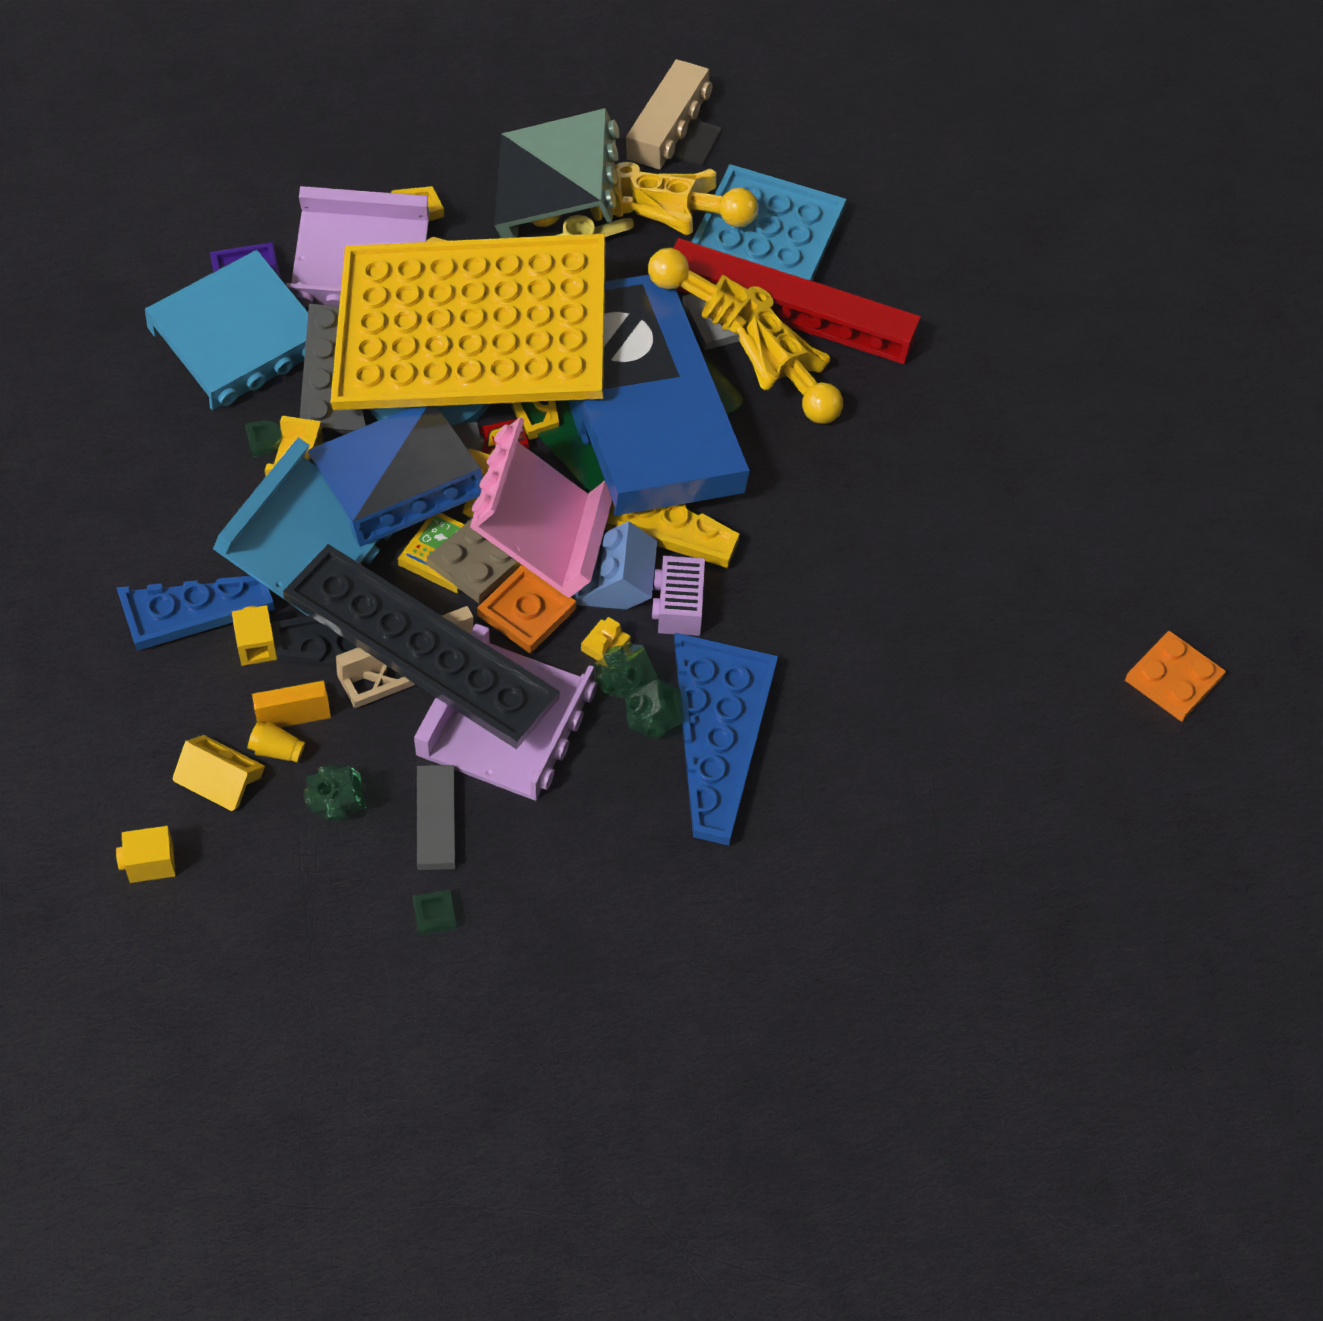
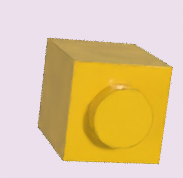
(254, 635)
(146, 854)

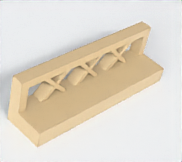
(360, 665)

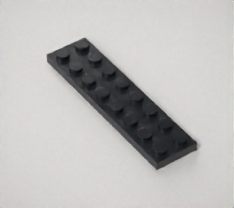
(422, 646)

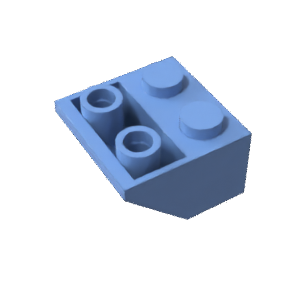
(622, 570)

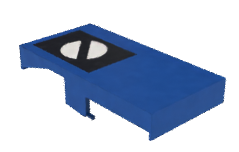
(660, 415)

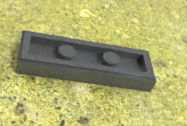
(435, 817)

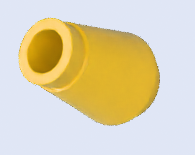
(274, 742)

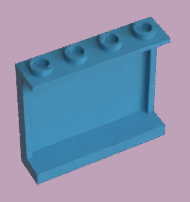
(233, 328)

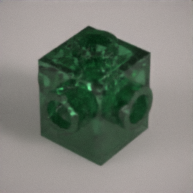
(624, 670)
(654, 709)
(334, 792)

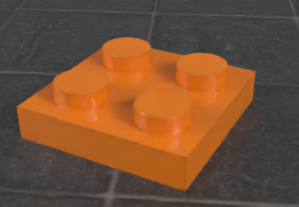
(526, 609)
(1175, 676)

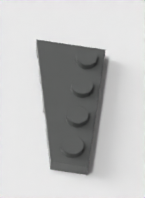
(319, 374)

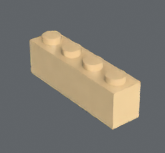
(668, 114)

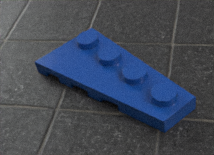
(179, 611)

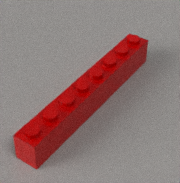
(811, 305)

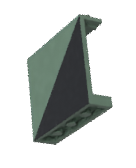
(556, 170)

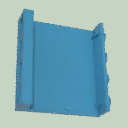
(289, 524)

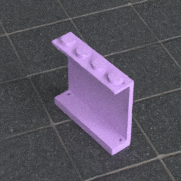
(345, 219)
(458, 741)

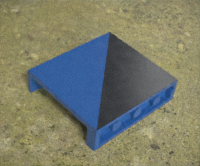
(398, 472)

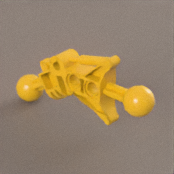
(674, 199)
(766, 340)

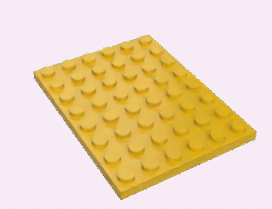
(471, 322)

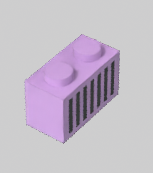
(681, 595)

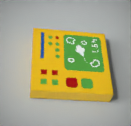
(427, 539)

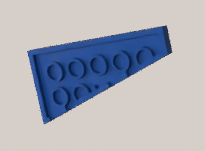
(723, 711)

